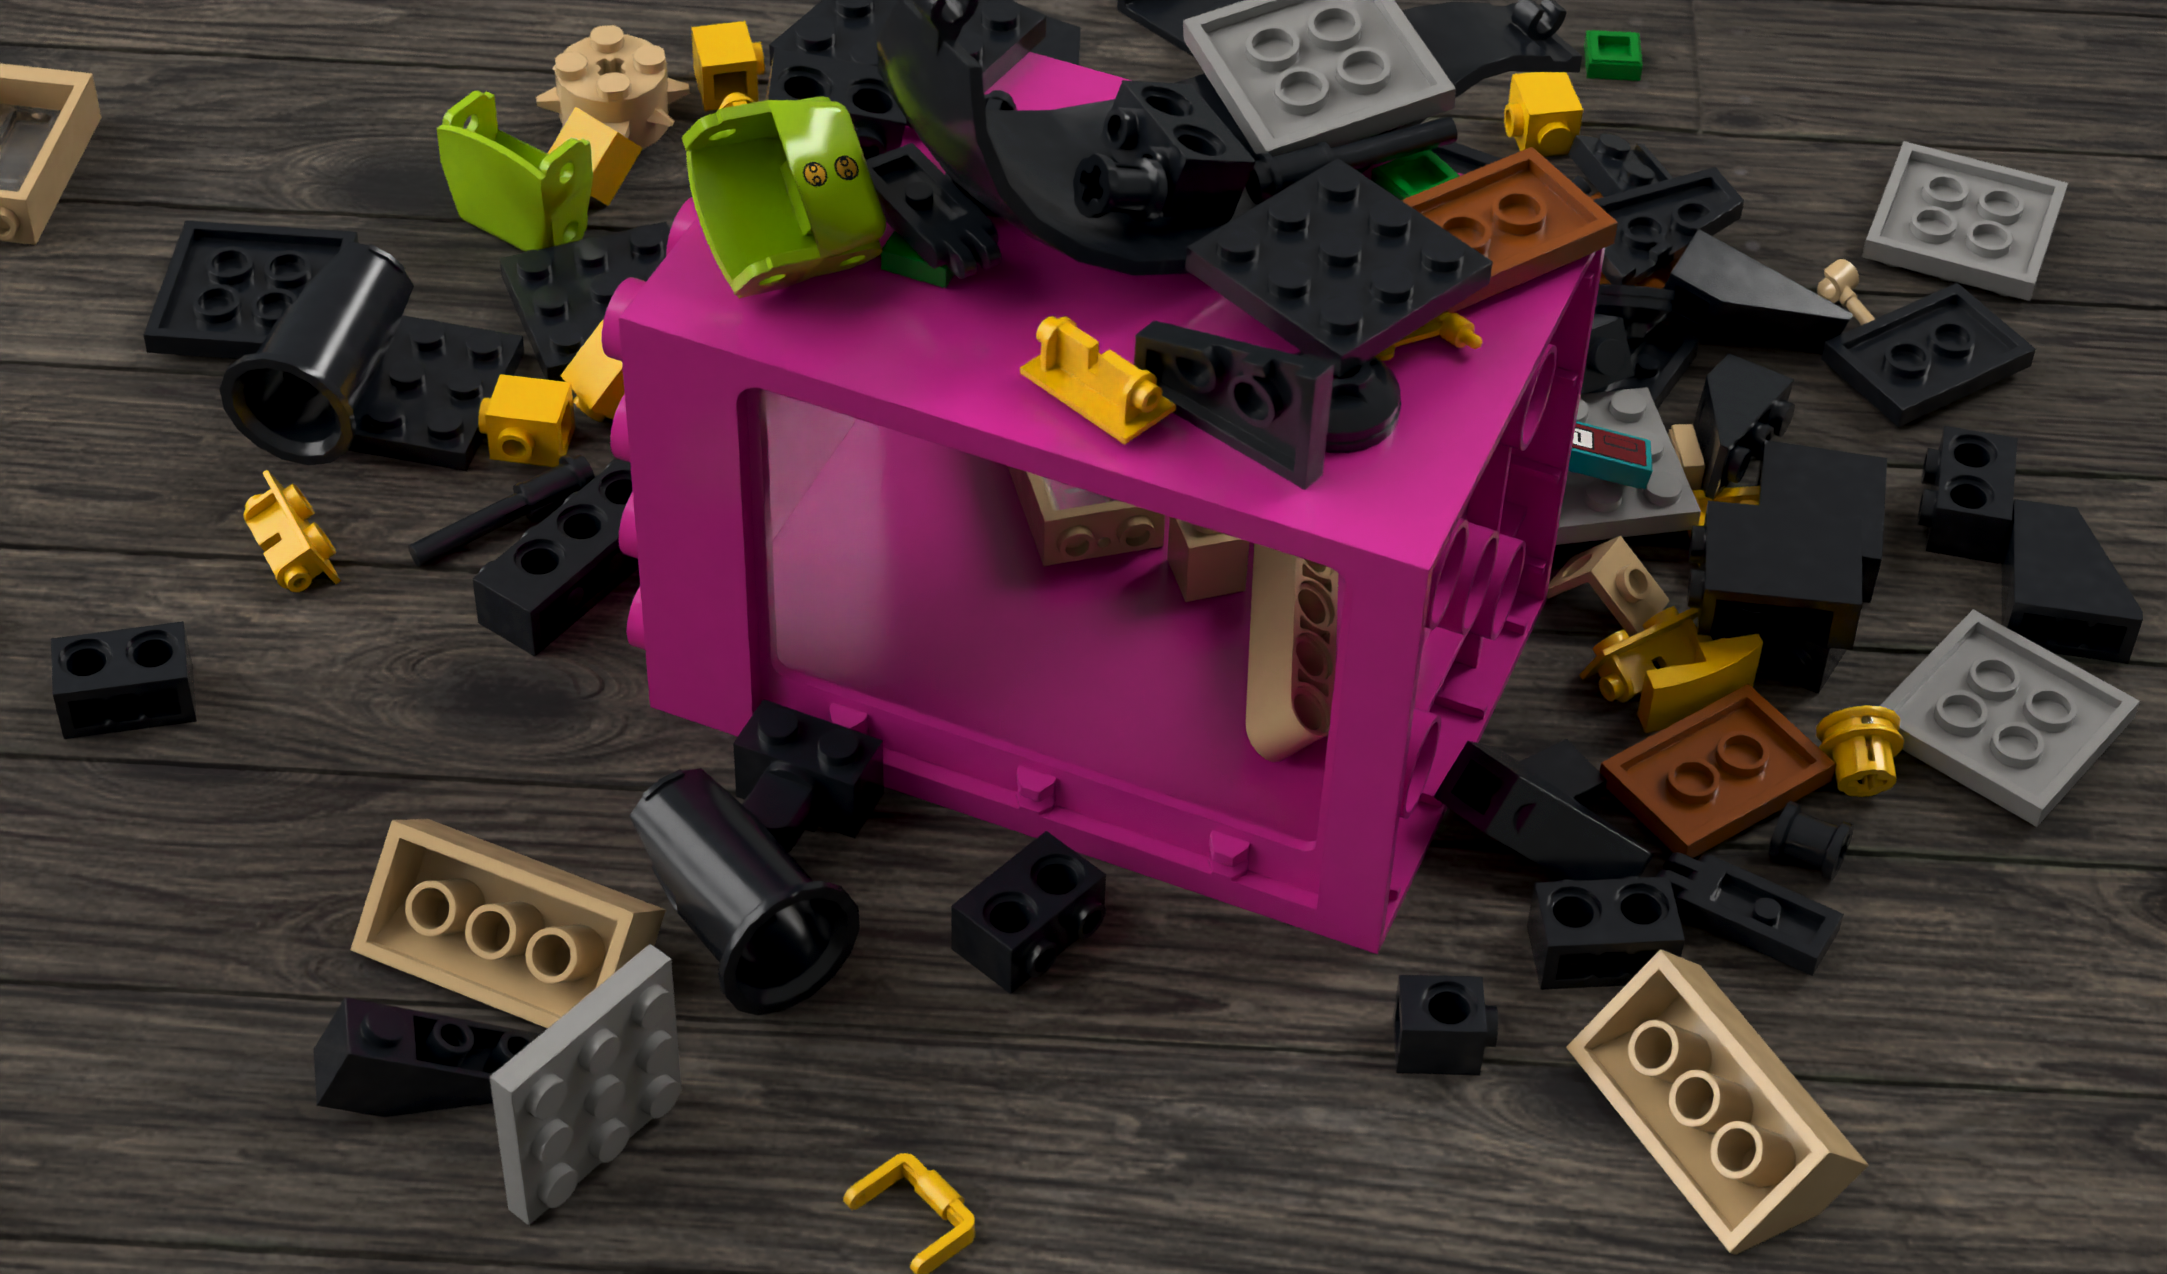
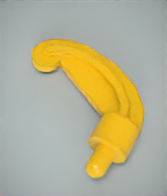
(1448, 325)

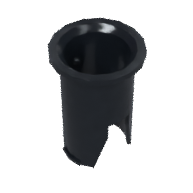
(319, 358)
(744, 894)

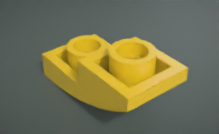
(1684, 689)

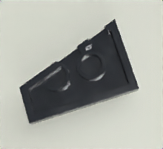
(1662, 220)
(1244, 395)

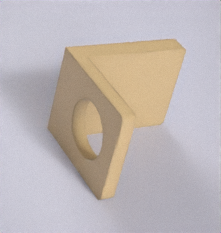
(1617, 580)

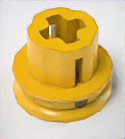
(1863, 747)

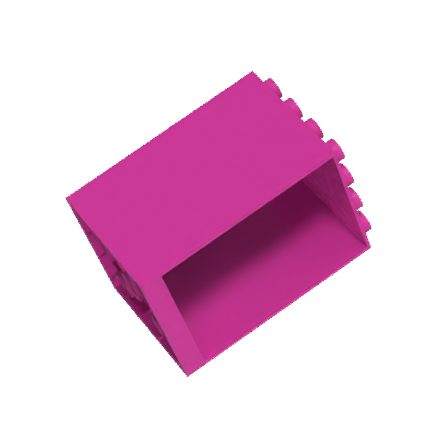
(847, 540)

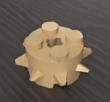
(617, 83)

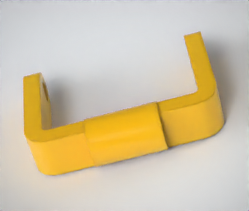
(934, 1192)

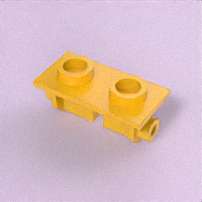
(1095, 384)
(290, 543)
(1623, 659)

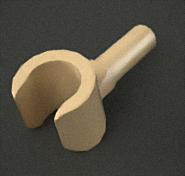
(1839, 286)

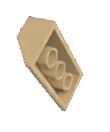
(496, 922)
(1714, 1104)

